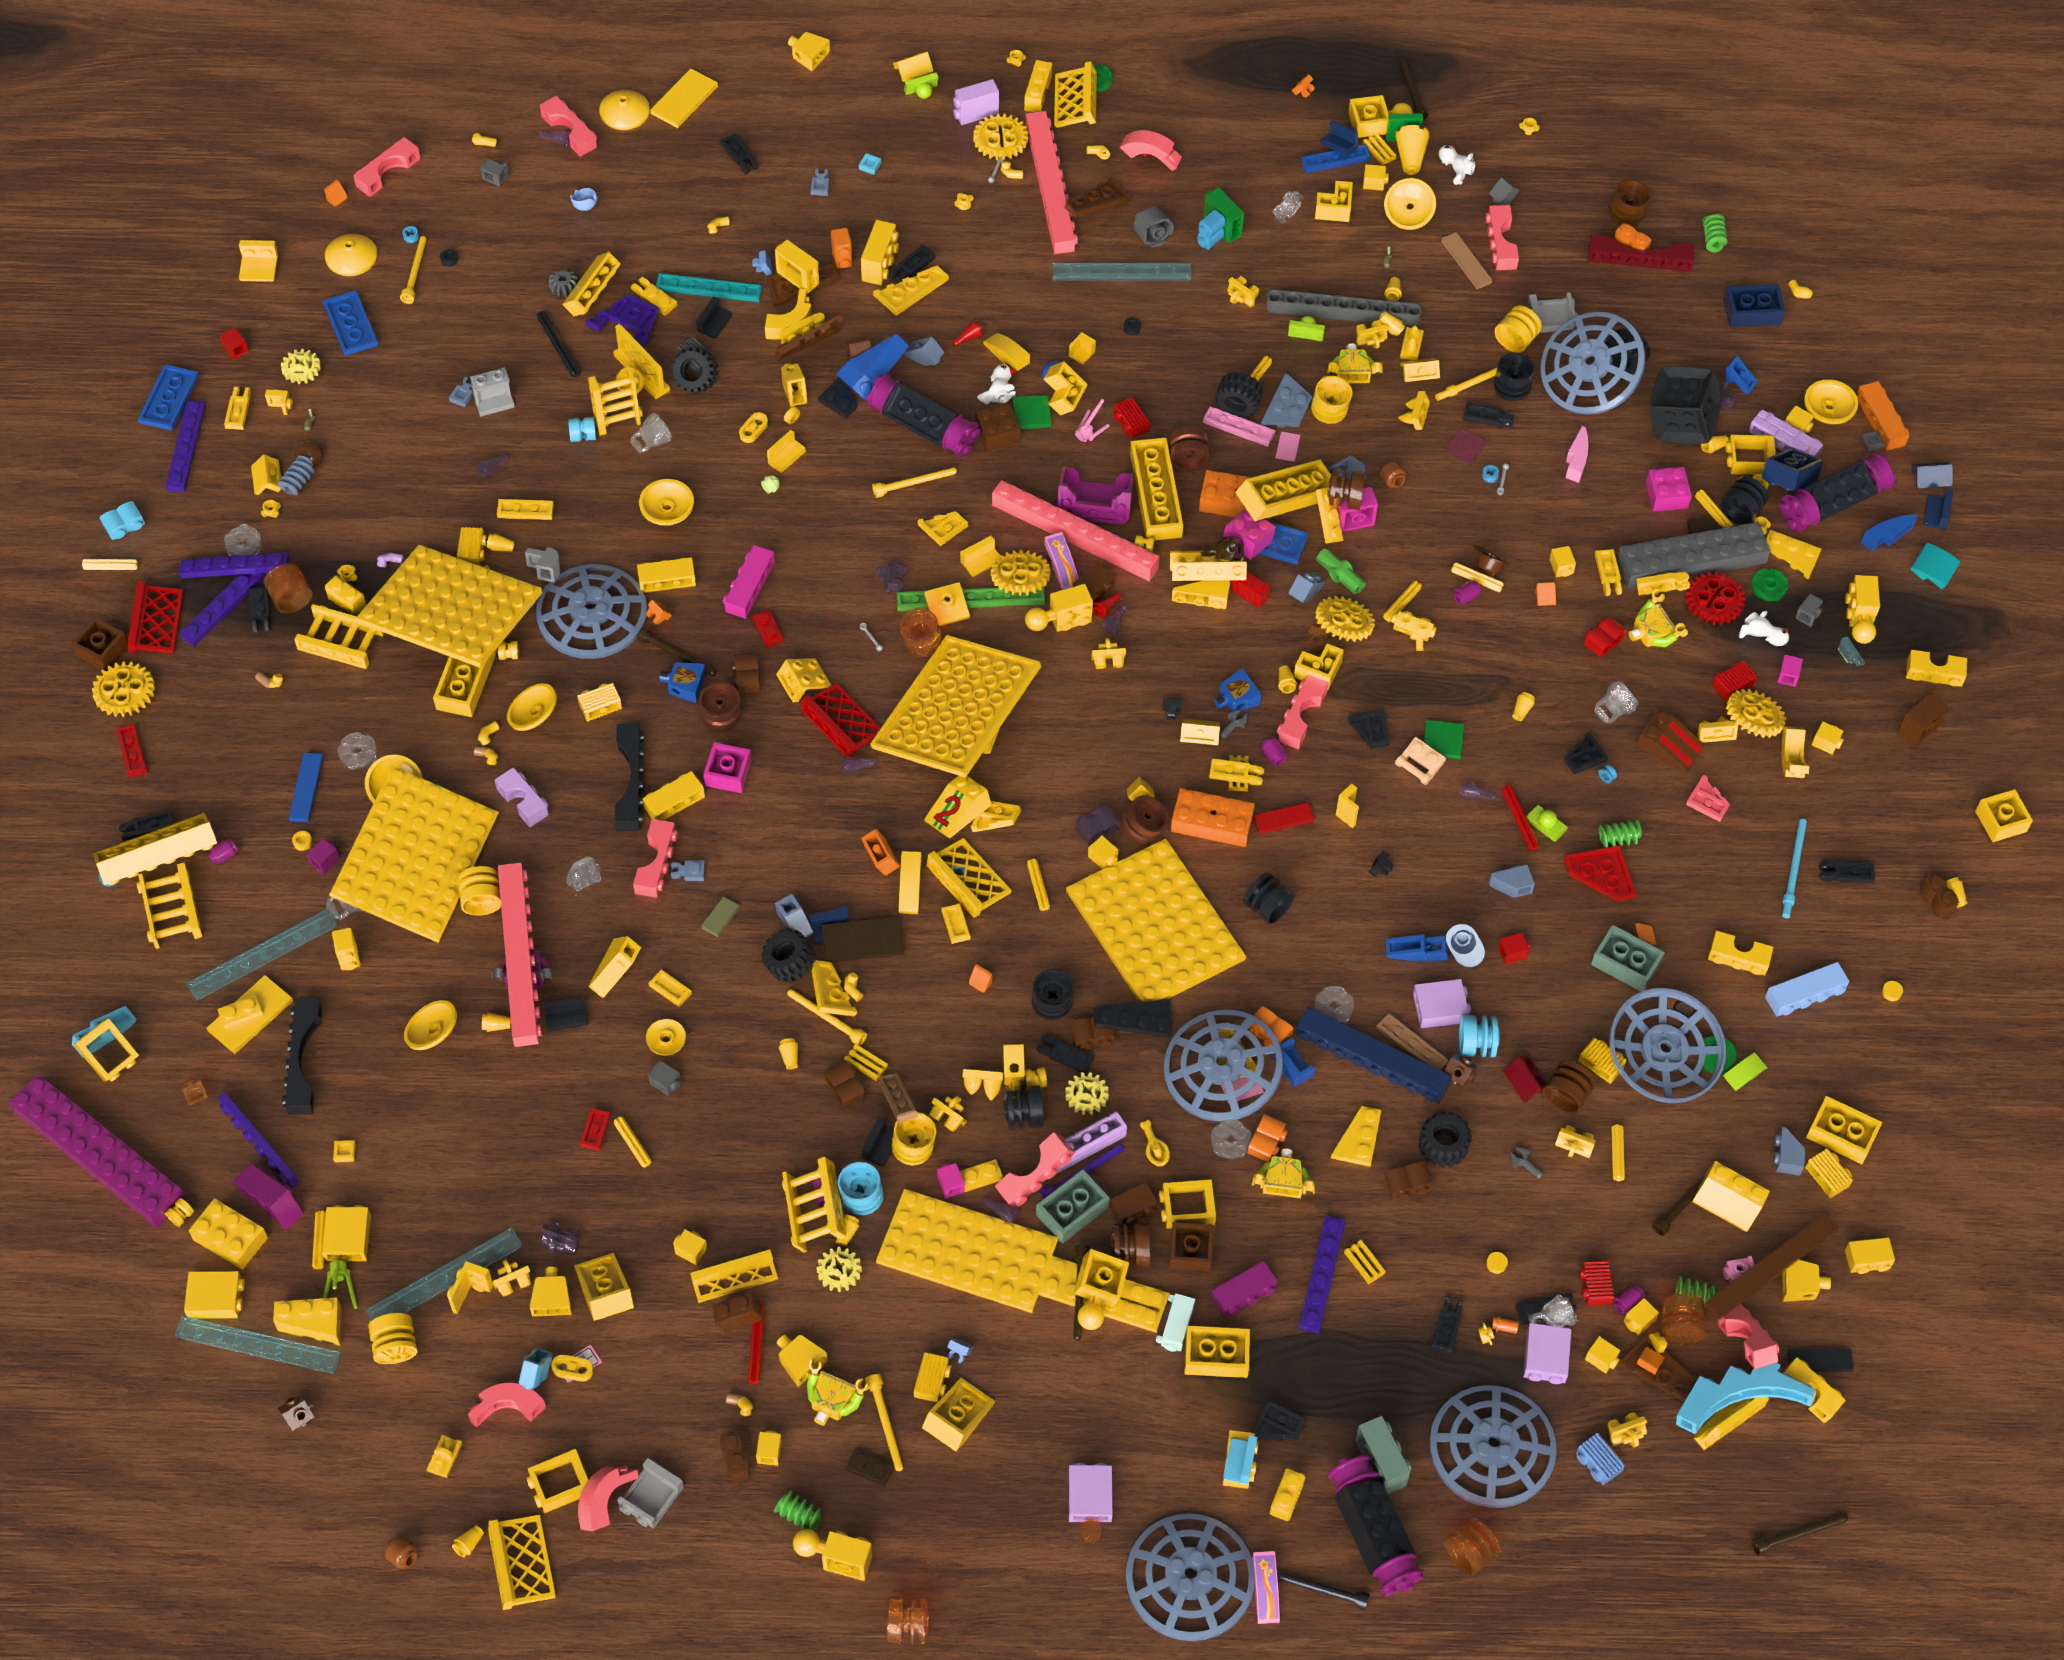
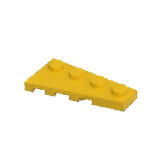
(910, 290)

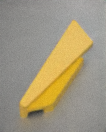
(1728, 1419)

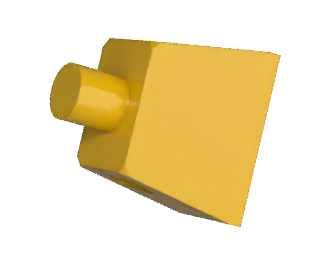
(809, 49)
(792, 377)
(1013, 1062)
(1803, 1282)
(550, 1295)
(797, 1355)

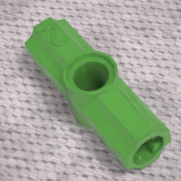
(1340, 571)

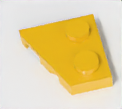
(943, 527)

